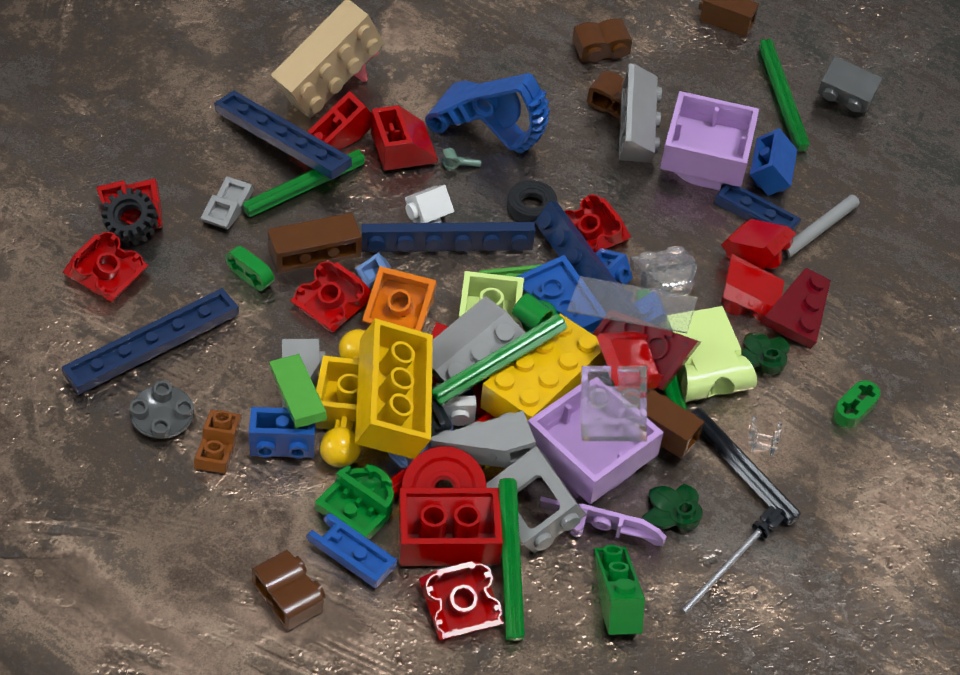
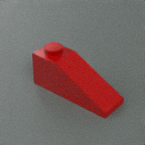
(343, 123)

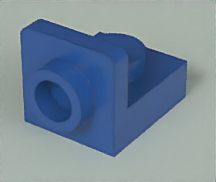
(617, 265)

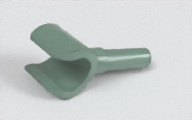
(452, 161)

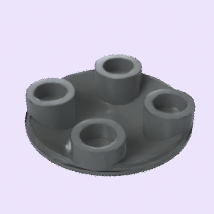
(161, 411)

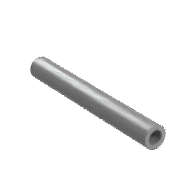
(821, 225)

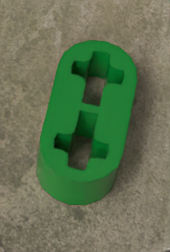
(249, 268)
(861, 407)

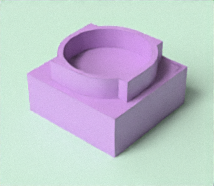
(709, 141)
(588, 466)

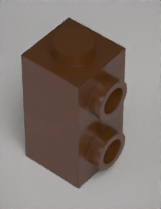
(731, 15)
(679, 426)

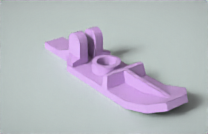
(607, 520)

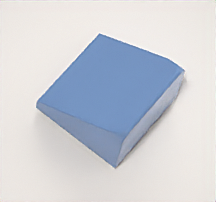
(368, 270)

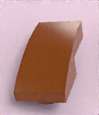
(217, 441)

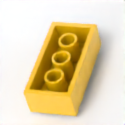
(542, 374)
(394, 389)

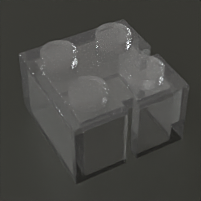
(610, 410)

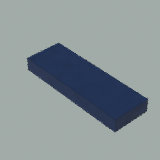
(754, 207)

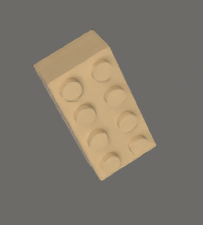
(328, 58)

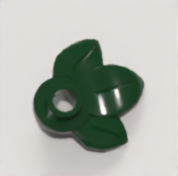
(765, 352)
(674, 507)

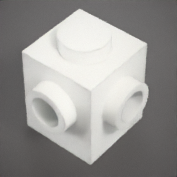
(429, 205)

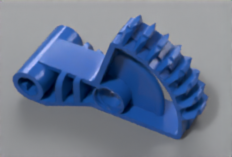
(497, 107)

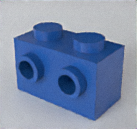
(773, 162)
(275, 434)

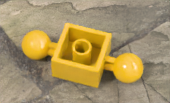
(338, 394)

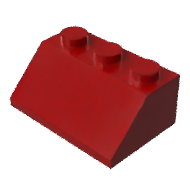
(449, 526)

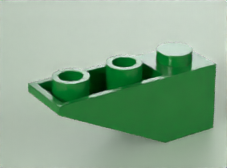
(619, 591)

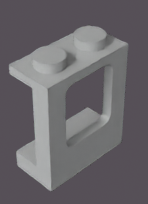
(526, 470)

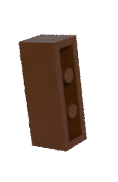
(314, 242)

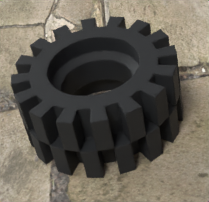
(128, 201)

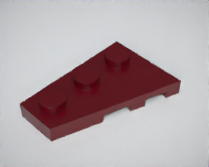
(800, 309)
(667, 348)

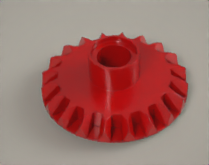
(444, 464)

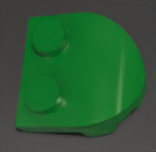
(359, 499)

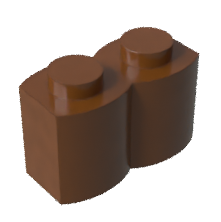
(602, 40)
(606, 93)
(288, 589)

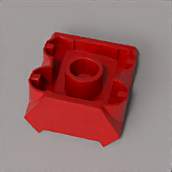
(598, 223)
(759, 243)
(105, 266)
(750, 289)
(332, 295)
(629, 350)
(461, 600)

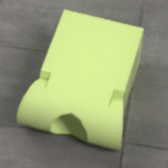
(717, 361)

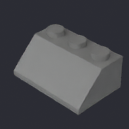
(639, 115)
(472, 338)

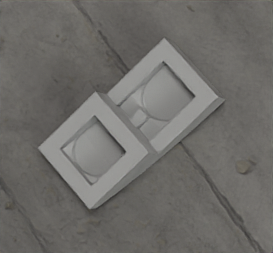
(227, 205)

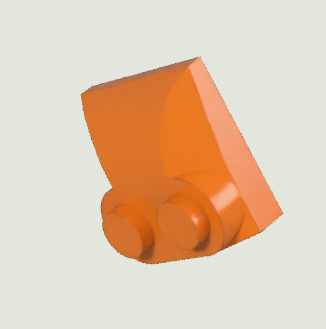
(400, 298)

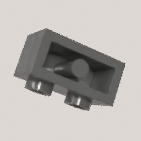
(849, 85)

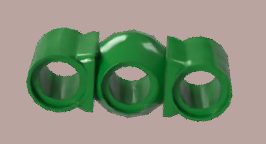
(532, 311)

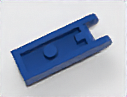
(354, 551)

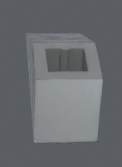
(491, 442)

